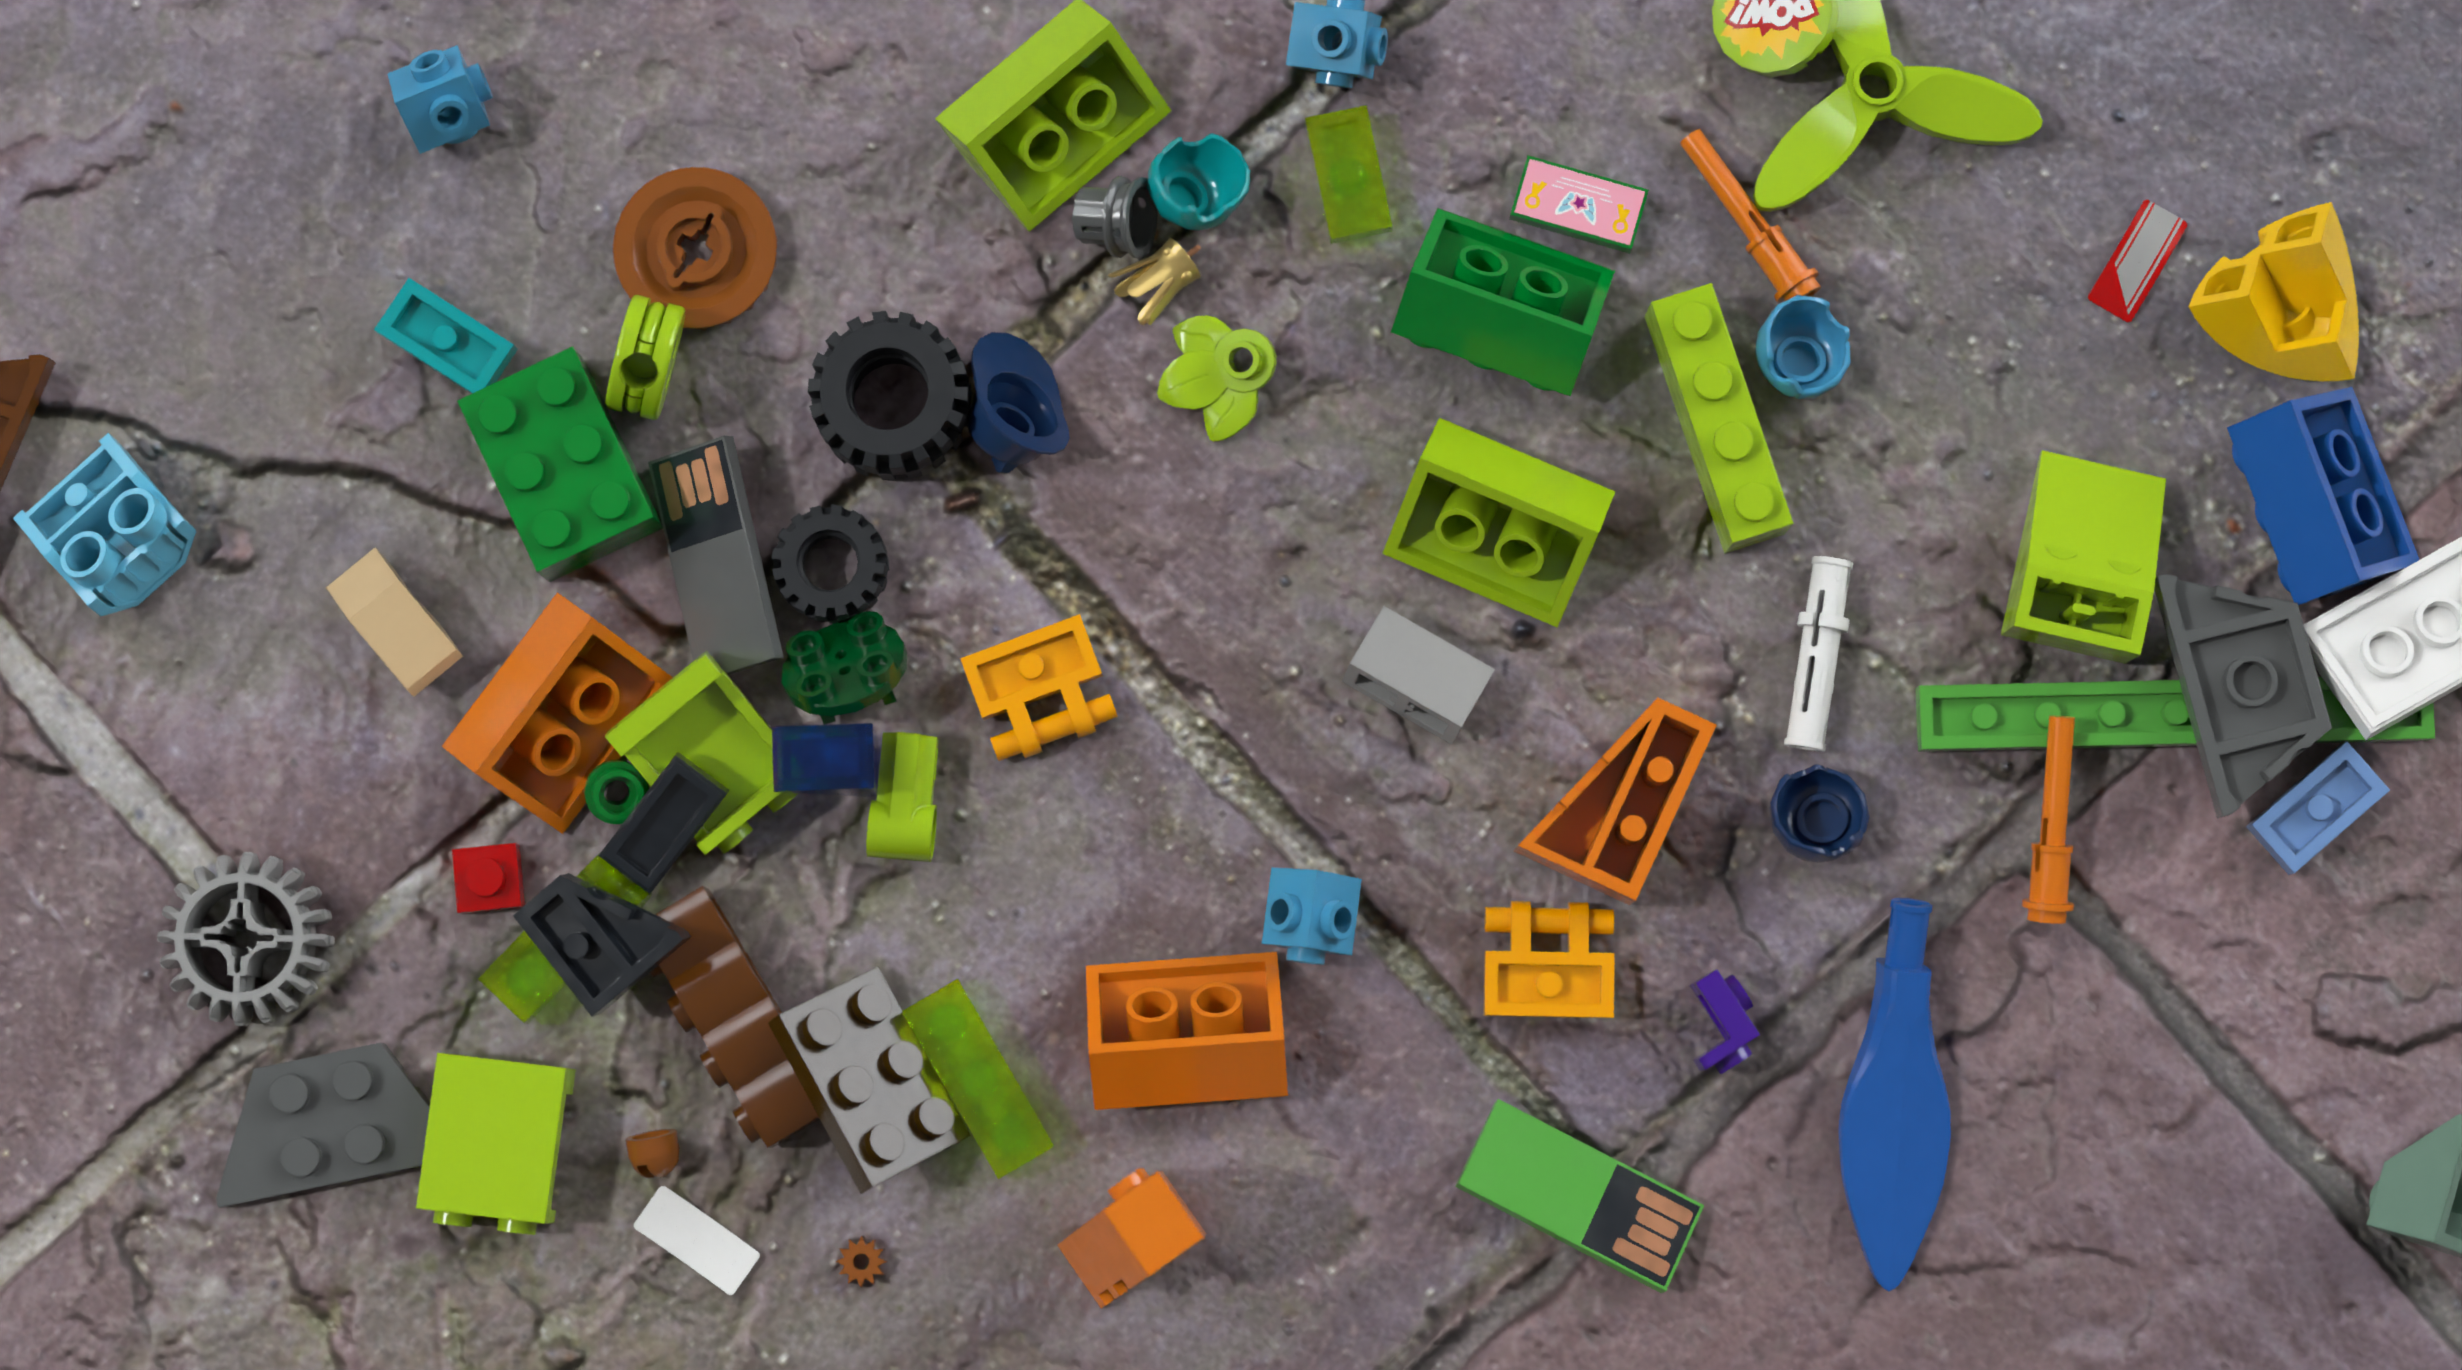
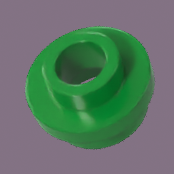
(614, 811)

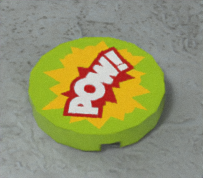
(1774, 34)

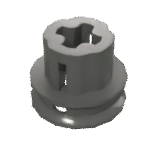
(1115, 217)

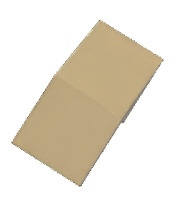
(394, 622)

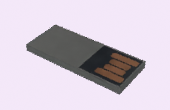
(715, 555)

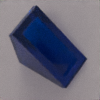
(825, 759)

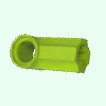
(903, 816)

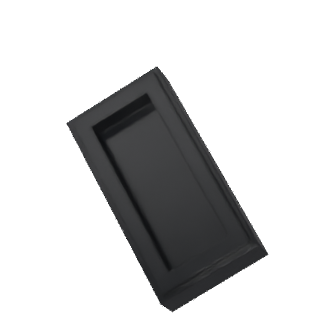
(664, 822)

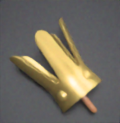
(1166, 265)

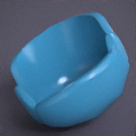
(1803, 348)

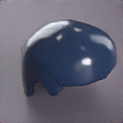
(1819, 814)

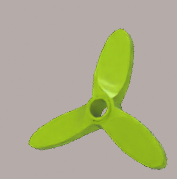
(1924, 98)

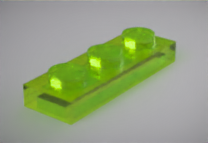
(978, 1078)

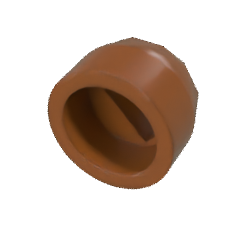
(653, 1152)

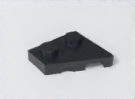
(597, 939)

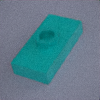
(445, 338)

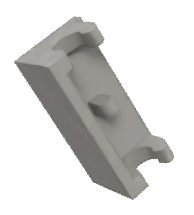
(1417, 675)

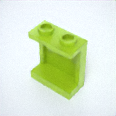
(719, 732)
(493, 1142)

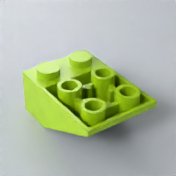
(2087, 559)

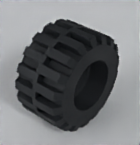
(879, 344)

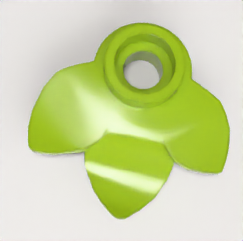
(1209, 379)

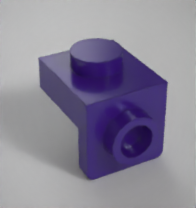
(1727, 1007)

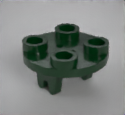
(844, 666)

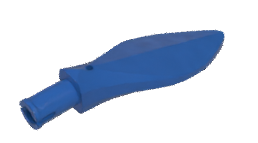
(1896, 1106)

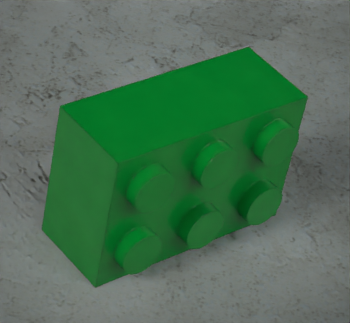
(560, 464)

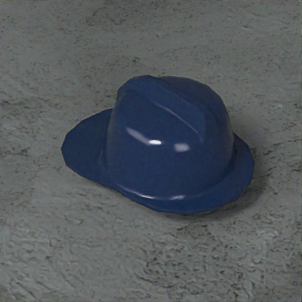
(1015, 403)

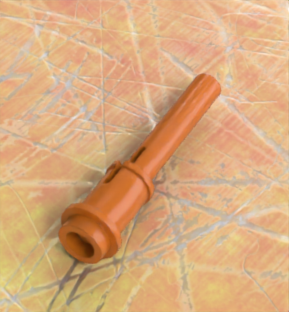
(1767, 243)
(2051, 855)

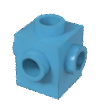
(1316, 38)
(441, 98)
(1311, 913)

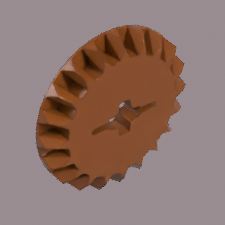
(682, 207)

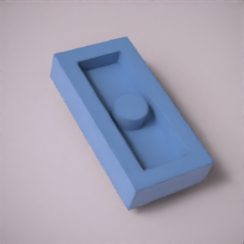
(2318, 808)

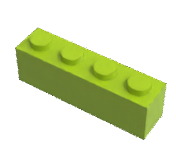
(1718, 418)

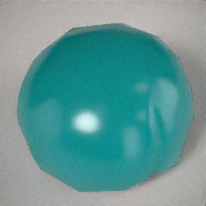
(1198, 182)

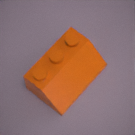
(549, 710)
(1185, 1031)

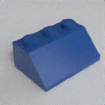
(2322, 495)

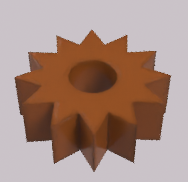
(873, 1255)

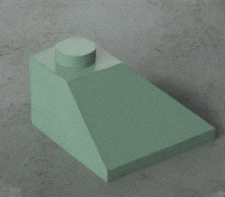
(2423, 1191)

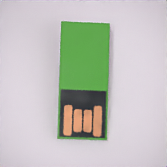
(1580, 1196)

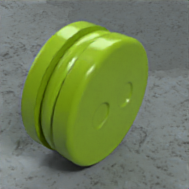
(645, 357)

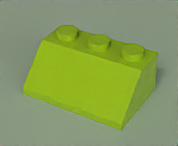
(1054, 113)
(1498, 522)

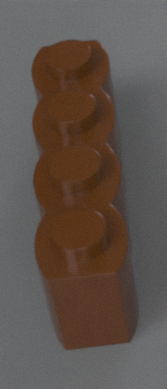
(731, 1009)

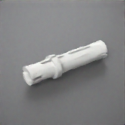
(1818, 653)

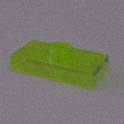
(1348, 174)

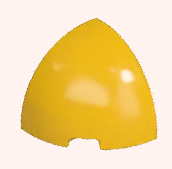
(2287, 300)

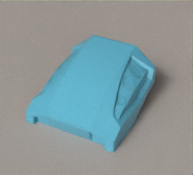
(109, 530)

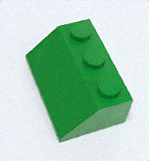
(1502, 302)

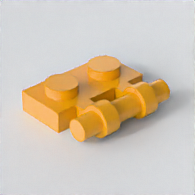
(1031, 669)
(1549, 982)

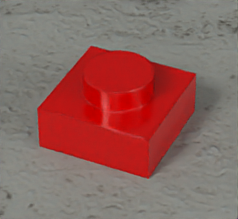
(488, 878)

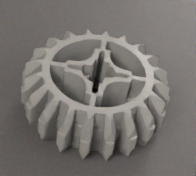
(245, 967)

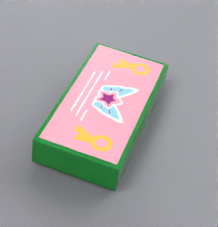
(1579, 204)

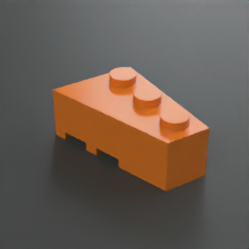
(1624, 805)
(1131, 1236)

